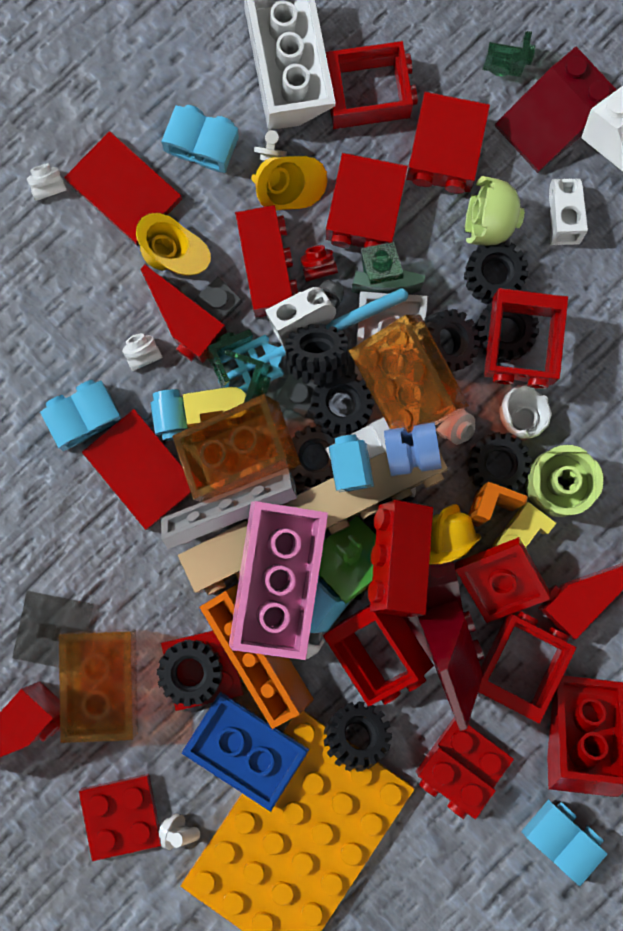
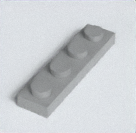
(226, 508)

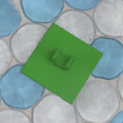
(347, 560)

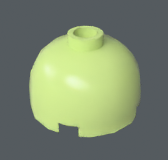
(493, 212)

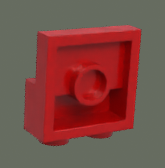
(463, 769)

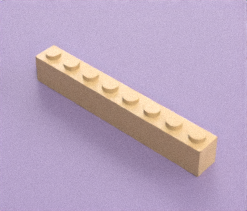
(222, 555)

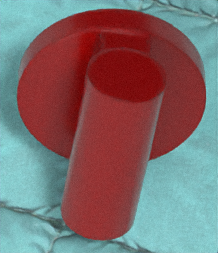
(318, 263)

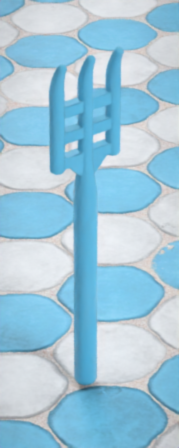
(275, 354)

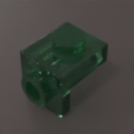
(507, 59)

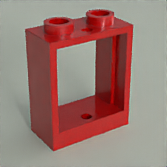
(368, 58)
(531, 304)
(361, 667)
(537, 707)

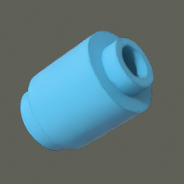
(168, 413)

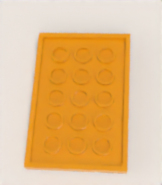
(304, 855)

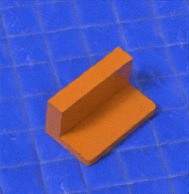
(492, 495)

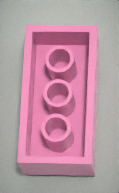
(278, 580)

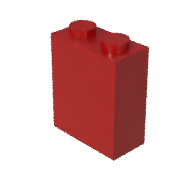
(447, 143)
(365, 202)

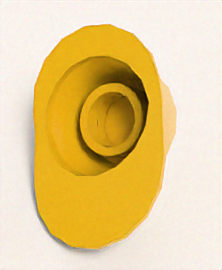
(290, 182)
(171, 246)
(451, 535)

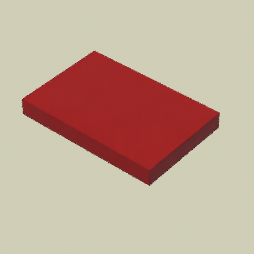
(121, 185)
(139, 469)

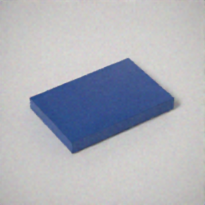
(245, 751)

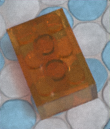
(408, 375)
(235, 448)
(98, 685)

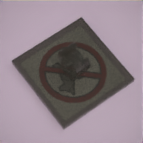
(43, 621)

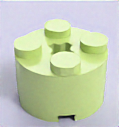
(573, 465)

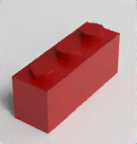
(265, 257)
(401, 559)

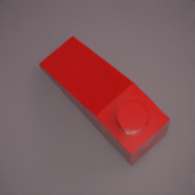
(187, 321)
(582, 600)

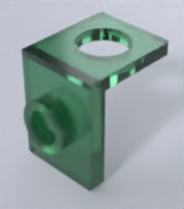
(381, 263)
(225, 342)
(260, 381)

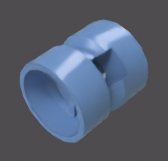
(412, 449)

